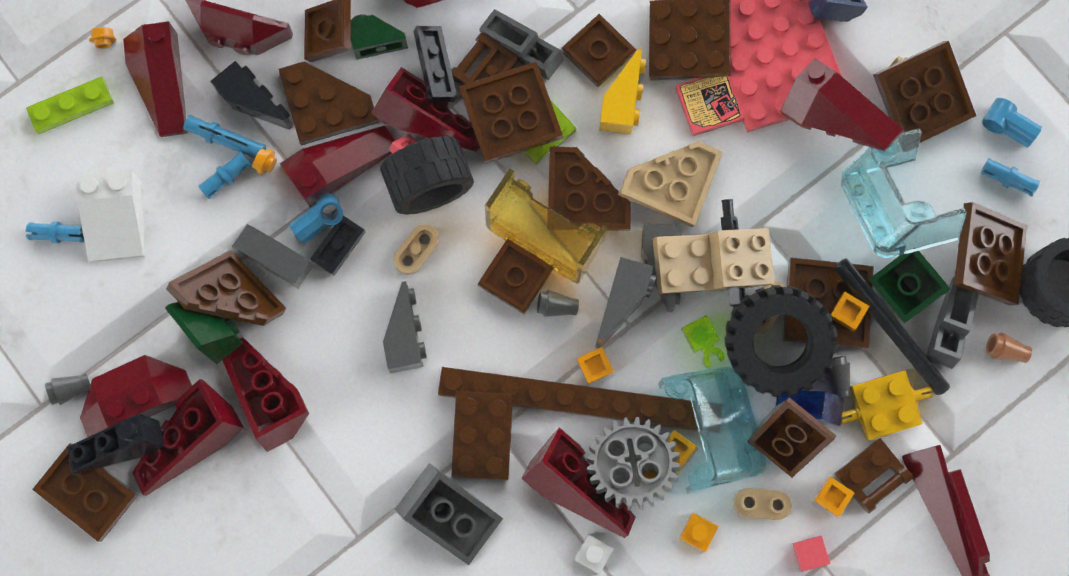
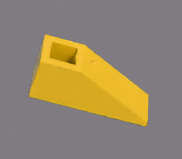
(619, 101)

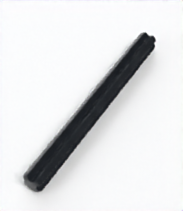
(892, 327)

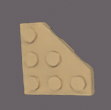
(674, 182)

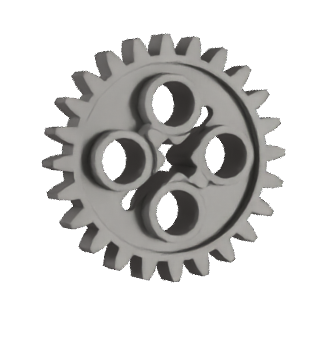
(658, 459)

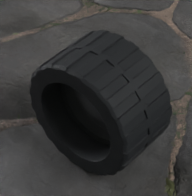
(426, 175)
(1036, 289)

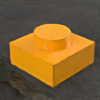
(849, 311)
(595, 365)
(833, 496)
(698, 532)

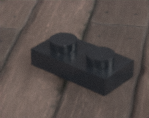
(337, 245)

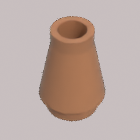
(1006, 348)

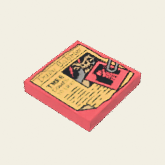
(709, 103)

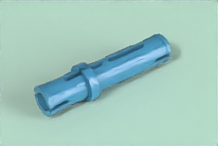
(212, 134)

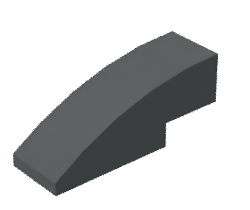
(522, 42)
(273, 256)
(952, 326)

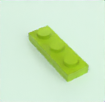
(70, 105)

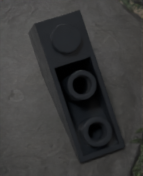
(245, 96)
(117, 444)

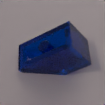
(820, 404)

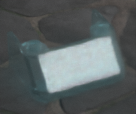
(885, 218)

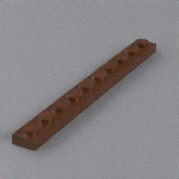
(573, 398)

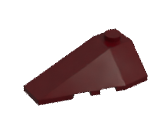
(336, 162)
(267, 397)
(194, 432)

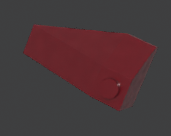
(156, 70)
(831, 104)
(407, 108)
(562, 477)

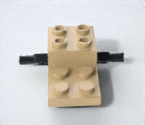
(716, 260)

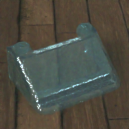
(723, 424)

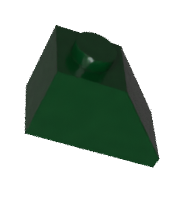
(375, 37)

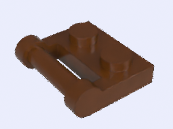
(496, 61)
(866, 468)

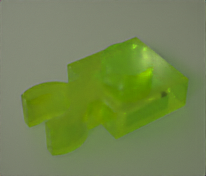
(702, 336)

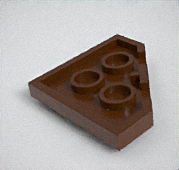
(324, 104)
(584, 192)
(226, 290)

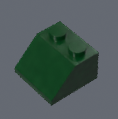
(909, 285)
(207, 332)

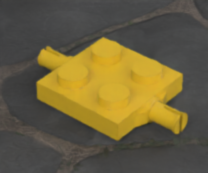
(886, 405)

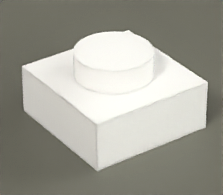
(593, 554)

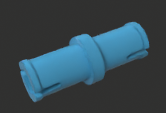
(224, 175)
(1010, 177)
(54, 232)

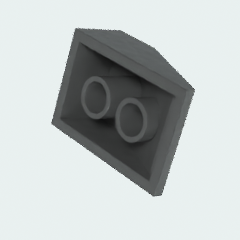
(630, 286)
(448, 514)

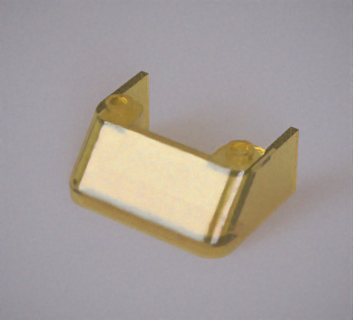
(540, 230)

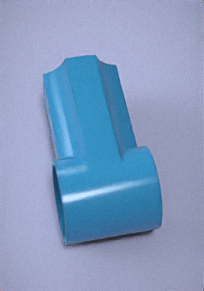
(1005, 119)
(315, 220)

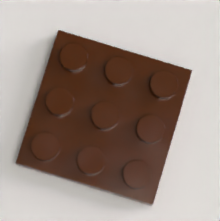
(689, 39)
(926, 92)
(510, 112)
(990, 254)
(826, 286)

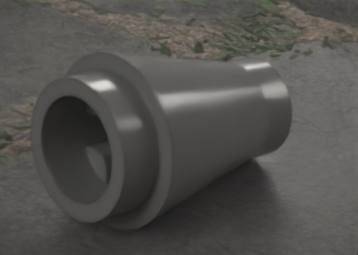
(556, 304)
(839, 377)
(66, 388)

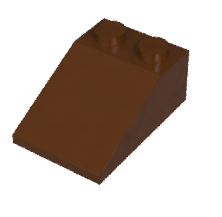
(790, 437)

